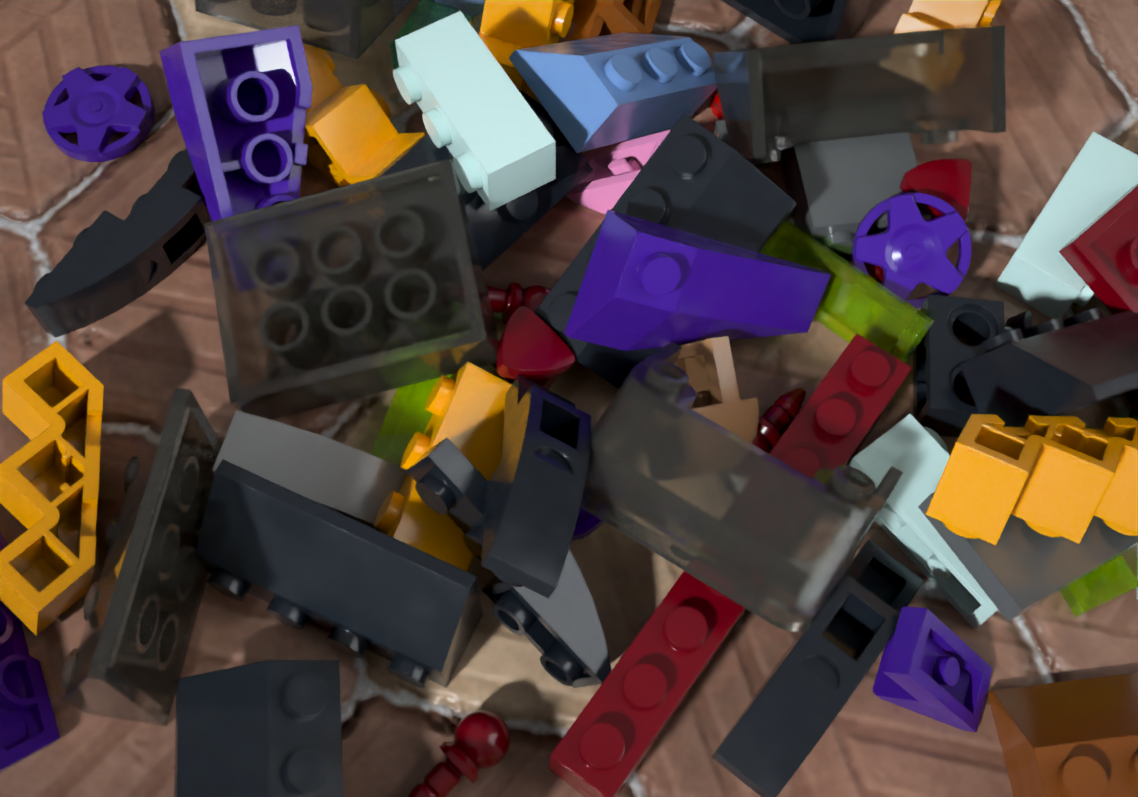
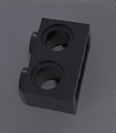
(939, 357)

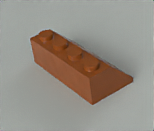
(1070, 737)

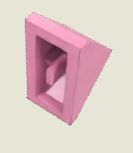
(613, 171)

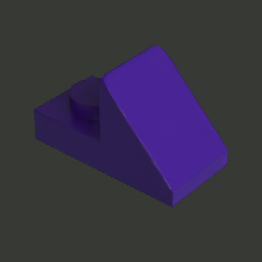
(932, 671)

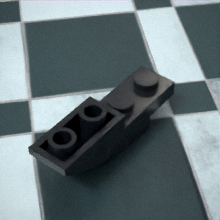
(124, 258)
(535, 488)
(560, 627)
(818, 673)

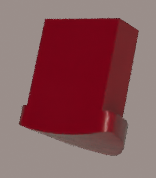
(943, 179)
(531, 350)

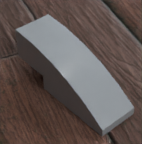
(311, 465)

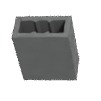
(842, 181)

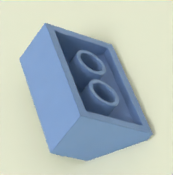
(617, 84)

